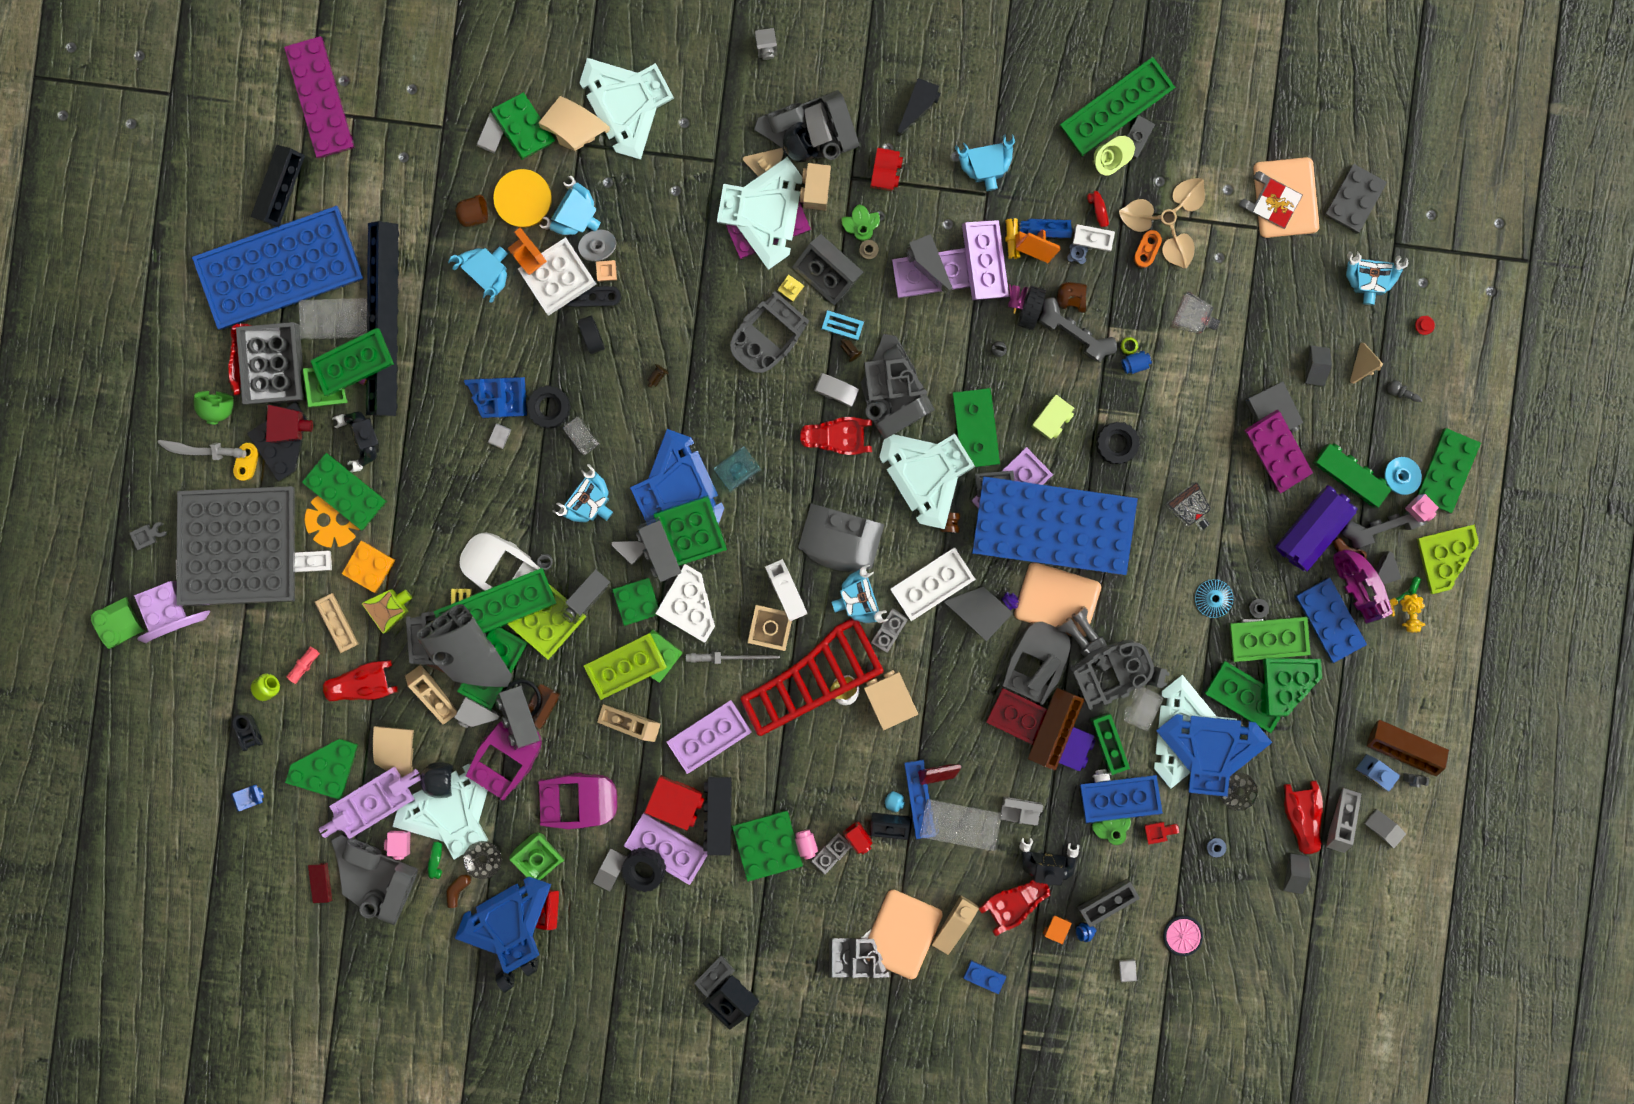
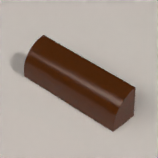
(1056, 729)
(1408, 748)

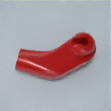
(1100, 209)

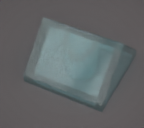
(737, 469)

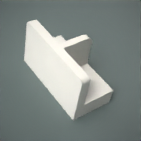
(1093, 238)

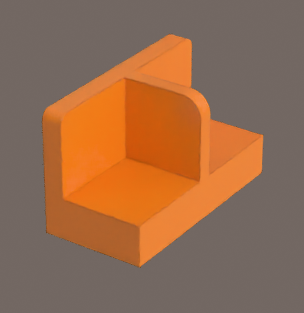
(1036, 245)
(526, 253)

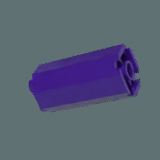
(1316, 528)

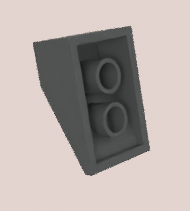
(928, 261)

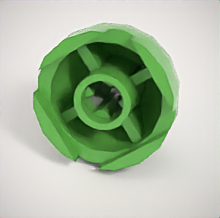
(213, 407)

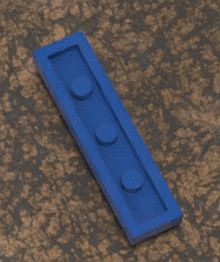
(917, 793)

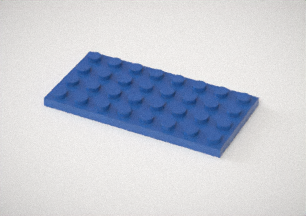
(278, 268)
(1054, 525)

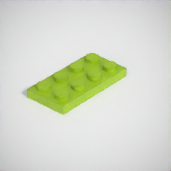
(625, 666)

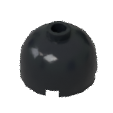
(798, 144)

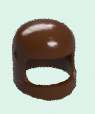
(469, 211)
(1075, 290)

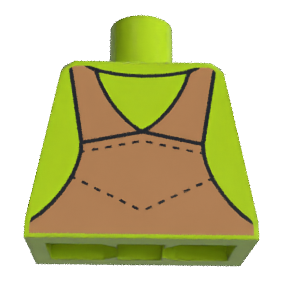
(387, 608)

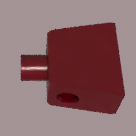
(285, 425)

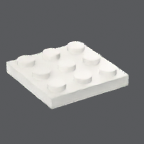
(559, 278)

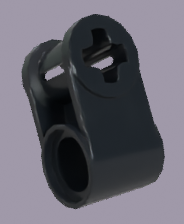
(248, 732)

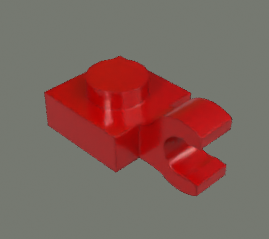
(1157, 832)

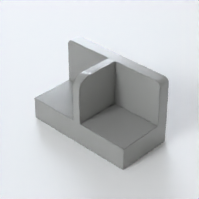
(1021, 811)

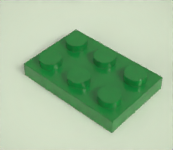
(521, 126)

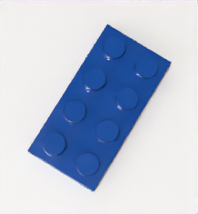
(1331, 620)
(1121, 799)

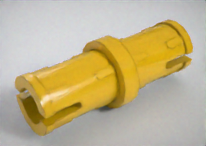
(1012, 230)

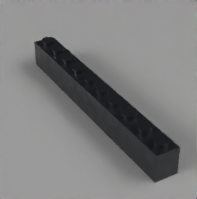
(382, 313)

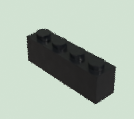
(277, 185)
(719, 816)

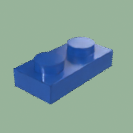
(984, 977)

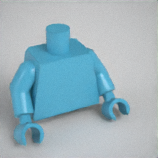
(987, 162)
(484, 268)

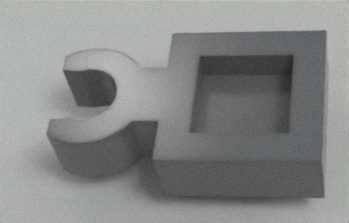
(146, 536)
(1416, 780)

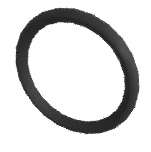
(533, 686)

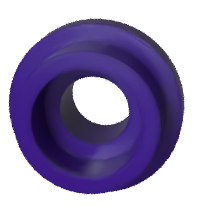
(1010, 600)

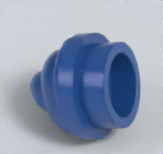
(1085, 933)

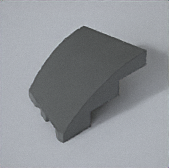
(891, 379)
(980, 611)
(849, 955)

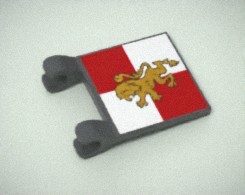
(1275, 201)

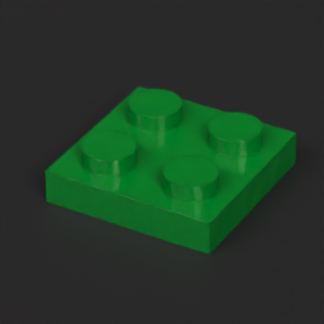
(636, 601)

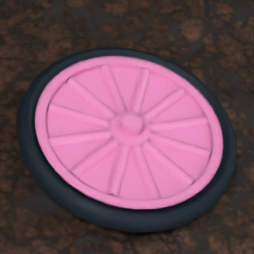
(1183, 935)

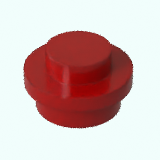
(1425, 325)

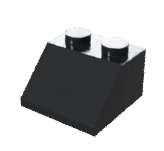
(731, 1002)

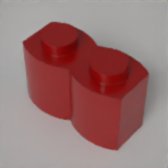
(885, 169)
(858, 838)

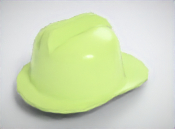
(1113, 155)

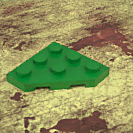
(1288, 683)
(325, 769)

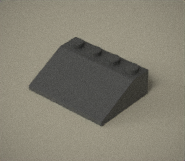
(270, 363)

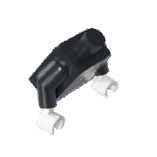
(363, 437)
(1047, 867)

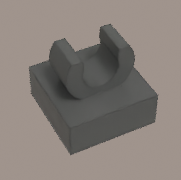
(1158, 677)

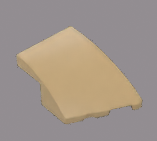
(572, 124)
(393, 749)

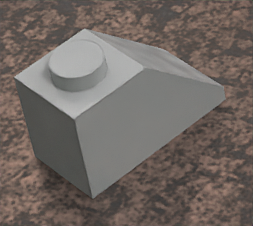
(474, 714)

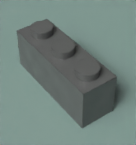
(658, 549)
(517, 718)
(1108, 902)

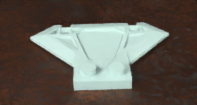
(625, 102)
(764, 210)
(926, 474)
(1189, 705)
(447, 819)

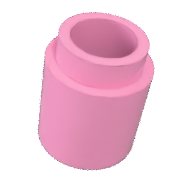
(806, 844)

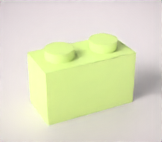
(1053, 417)

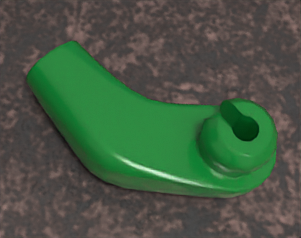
(434, 860)

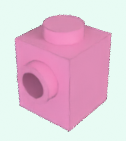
(1422, 508)
(397, 844)

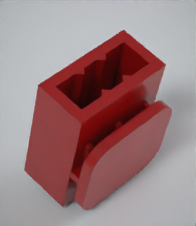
(674, 803)

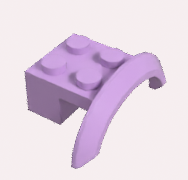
(162, 613)

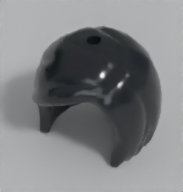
(437, 780)

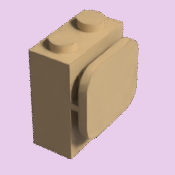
(890, 699)

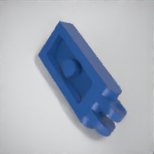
(1053, 228)

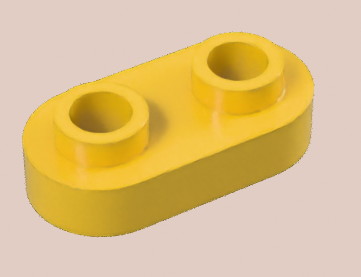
(248, 462)

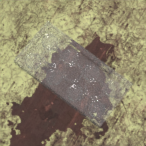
(333, 318)
(960, 825)

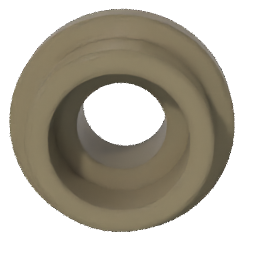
(866, 255)

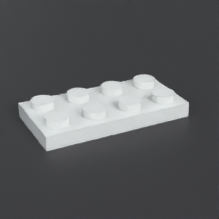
(932, 584)

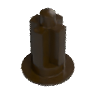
(850, 350)
(657, 375)

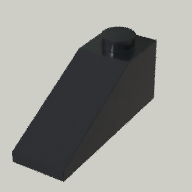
(919, 104)

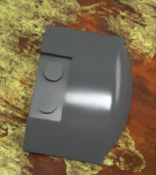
(840, 539)

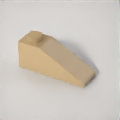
(430, 694)
(629, 723)
(955, 925)

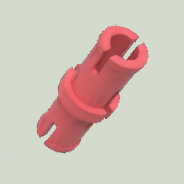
(303, 665)

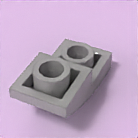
(816, 123)
(490, 135)
(836, 389)
(889, 630)
(831, 853)

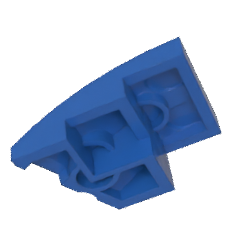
(499, 396)

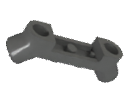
(1095, 348)
(1364, 536)

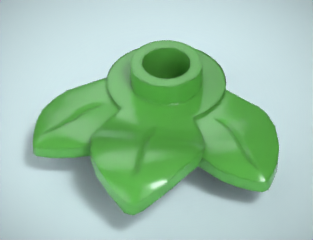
(861, 220)
(1106, 829)

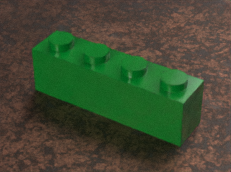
(1351, 475)

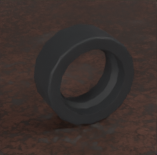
(591, 334)

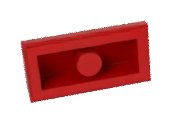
(549, 912)

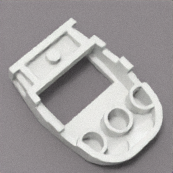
(484, 553)

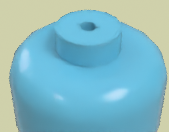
(894, 801)

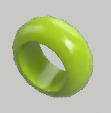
(1135, 345)

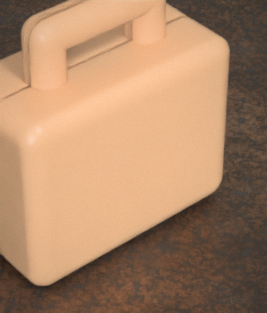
(1299, 176)
(1055, 595)
(904, 932)

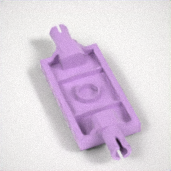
(371, 803)

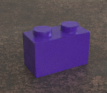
(1077, 749)

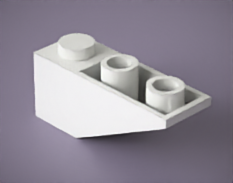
(786, 590)

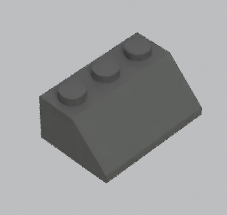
(827, 269)

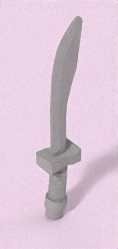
(215, 450)
(716, 657)

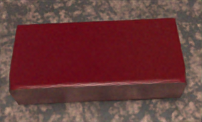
(938, 773)
(320, 883)

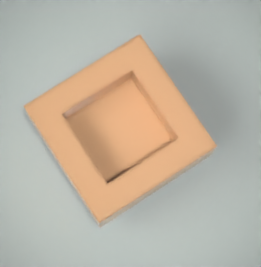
(606, 271)

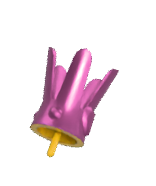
(1015, 300)

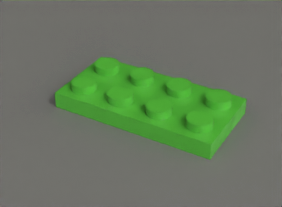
(1269, 639)

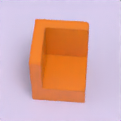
(1057, 929)

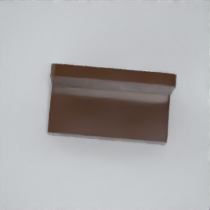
(548, 700)

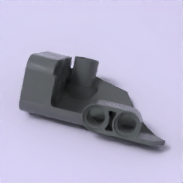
(840, 124)
(900, 411)
(463, 650)
(373, 879)

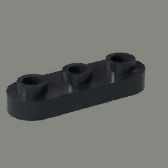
(601, 297)

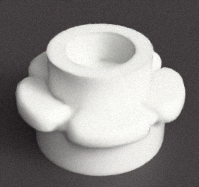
(1101, 776)

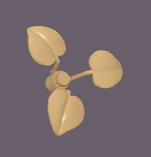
(1139, 214)

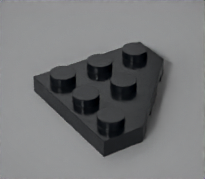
(279, 456)

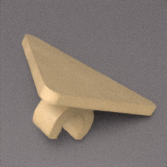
(763, 161)
(1365, 363)

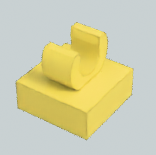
(790, 288)

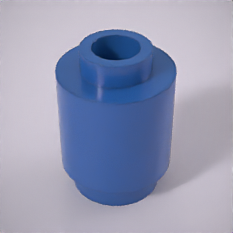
(1136, 362)

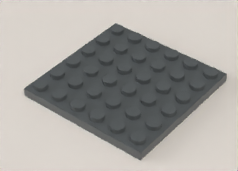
(235, 546)

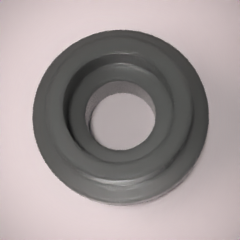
(1252, 608)

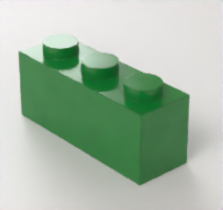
(1109, 743)

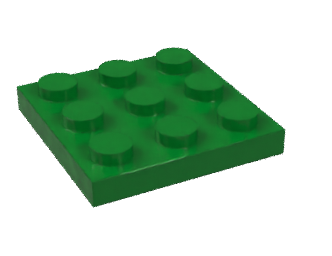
(692, 530)
(767, 845)

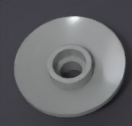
(597, 245)

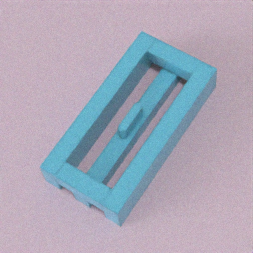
(845, 318)

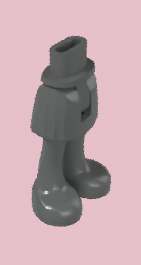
(1087, 646)

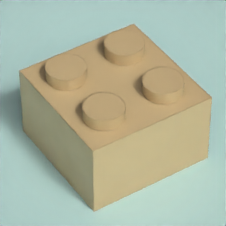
(816, 181)
(769, 628)

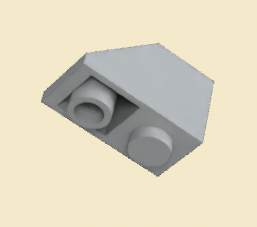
(766, 43)

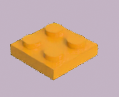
(368, 566)

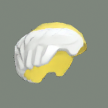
(848, 697)

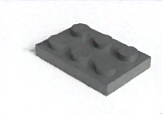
(1355, 198)

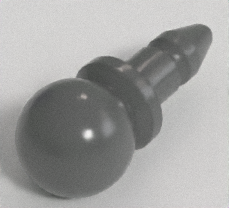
(1396, 388)

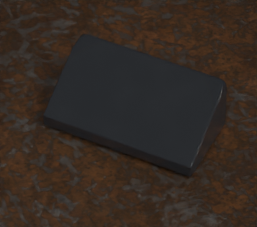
(890, 826)

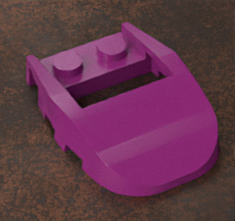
(1354, 570)
(491, 779)
(596, 800)

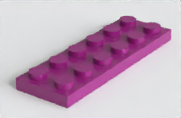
(319, 97)

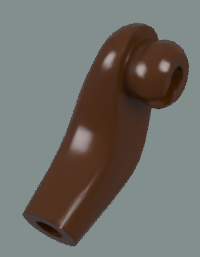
(1340, 545)
(455, 888)

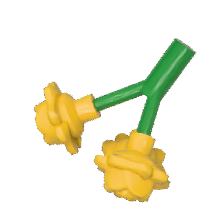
(1411, 604)

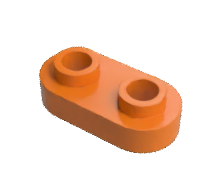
(1147, 249)

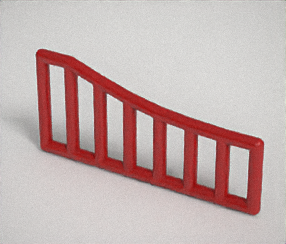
(809, 659)

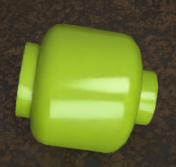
(265, 687)

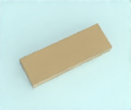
(336, 623)

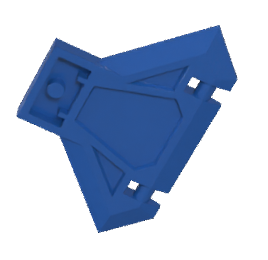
(675, 478)
(1212, 749)
(507, 923)

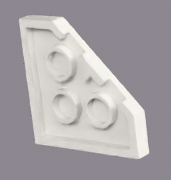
(688, 605)

